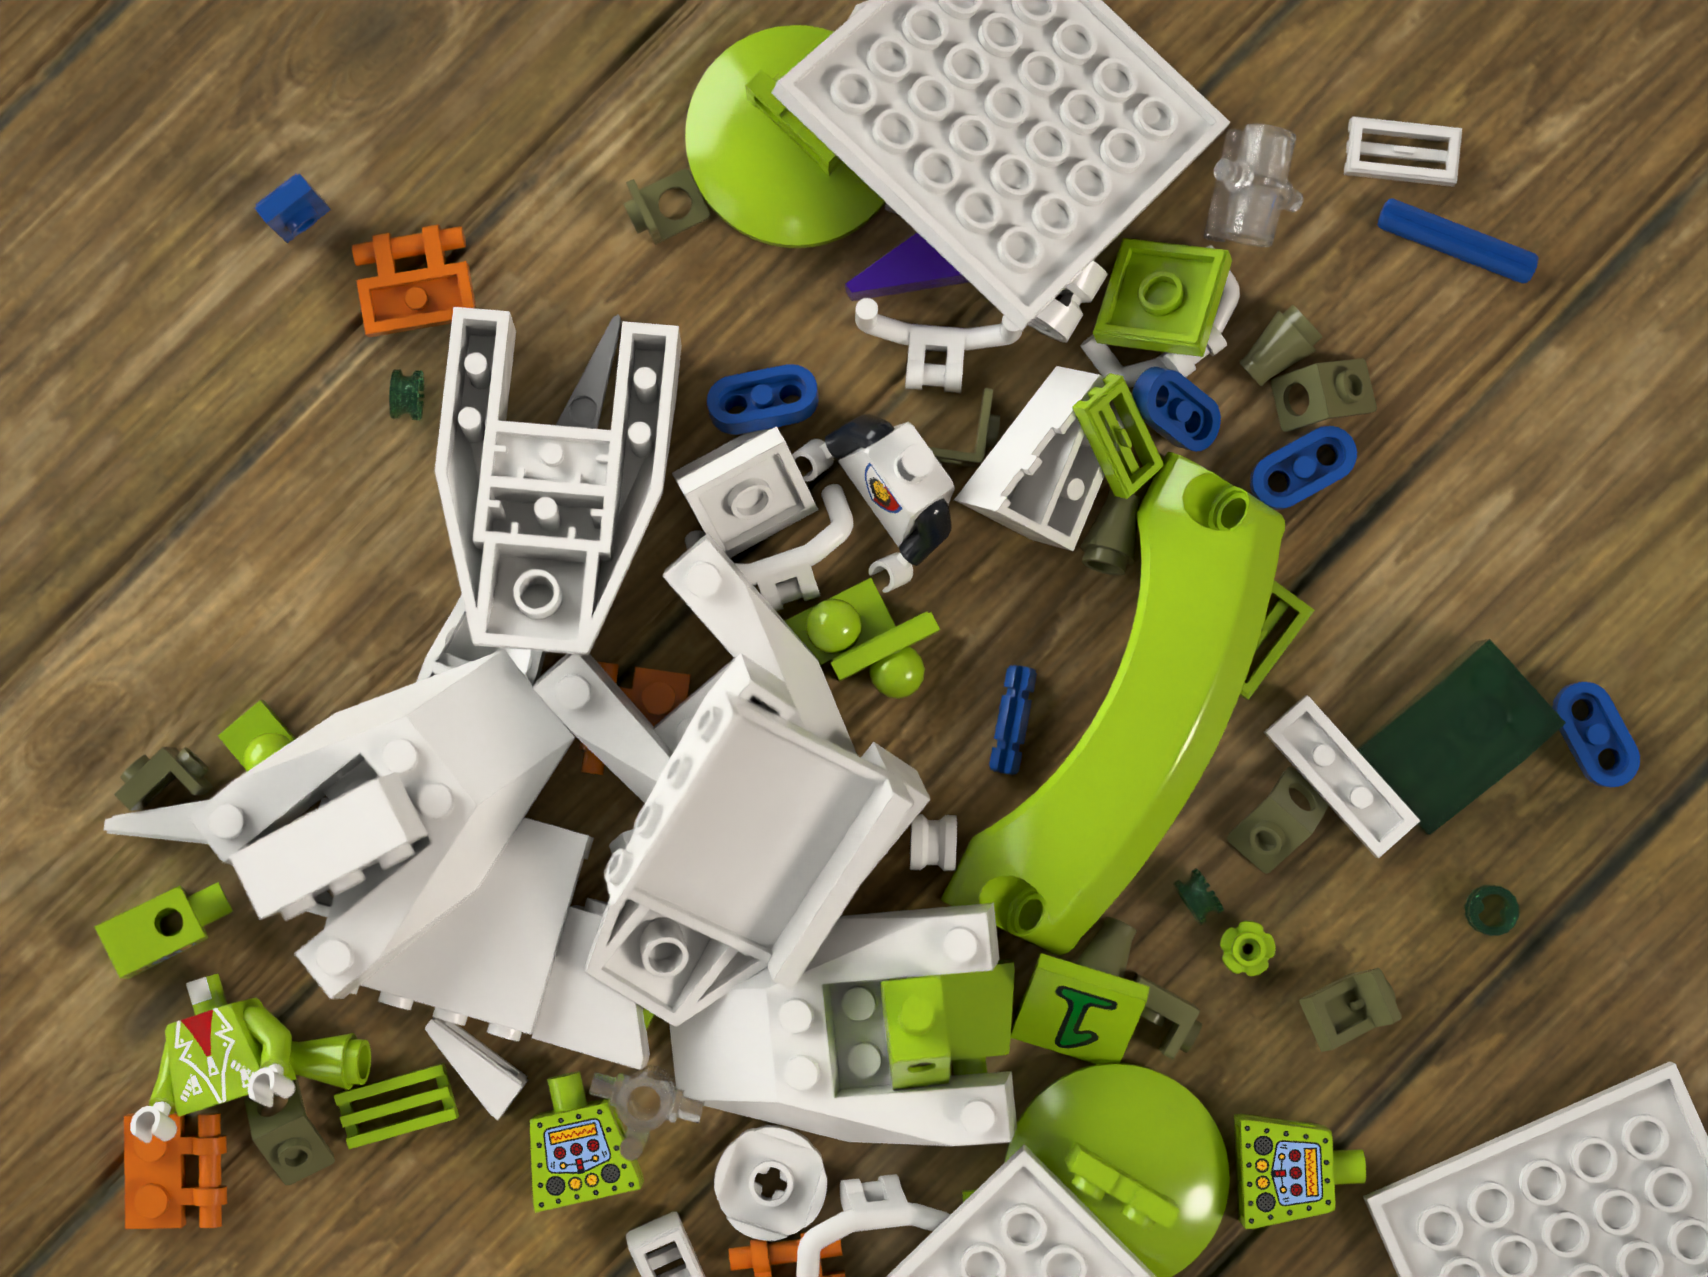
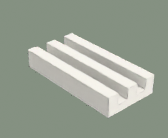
(1356, 147)

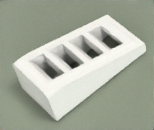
(158, 823)
(483, 1070)
(659, 1233)

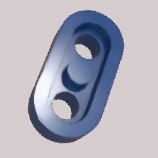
(763, 398)
(1177, 408)
(1301, 467)
(1598, 731)

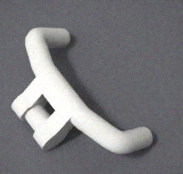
(933, 338)
(1107, 363)
(789, 573)
(865, 1208)

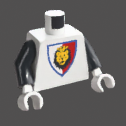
(897, 481)

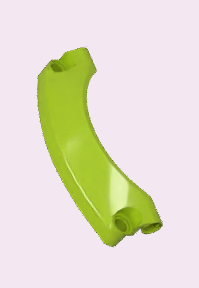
(1112, 800)

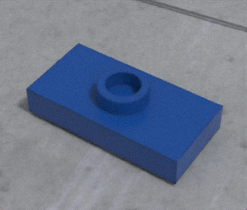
(292, 207)

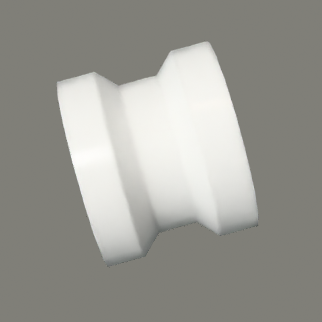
(933, 842)

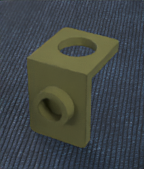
(645, 209)
(1333, 390)
(986, 437)
(1278, 823)
(289, 1139)

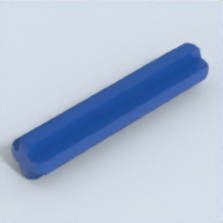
(1458, 241)

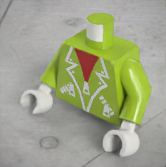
(216, 1059)

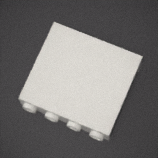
(759, 835)
(494, 947)

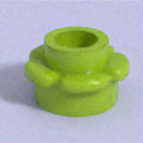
(1232, 946)

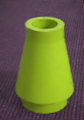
(333, 1060)

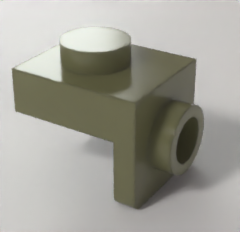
(151, 776)
(1350, 1008)

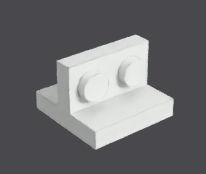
(746, 490)

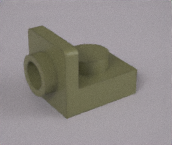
(1165, 1004)

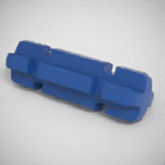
(1012, 719)

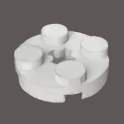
(787, 1210)

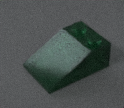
(1460, 735)

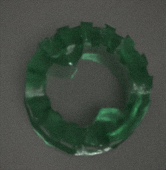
(405, 394)
(1196, 896)
(1475, 906)

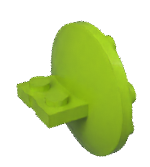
(759, 160)
(1135, 1157)

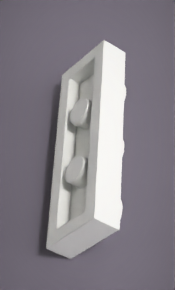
(1341, 776)

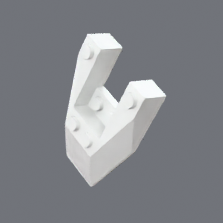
(543, 510)
(743, 622)
(472, 761)
(672, 965)
(821, 1049)

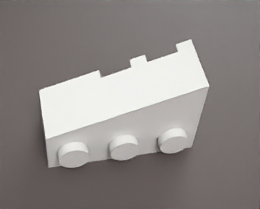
(1043, 467)
(330, 848)

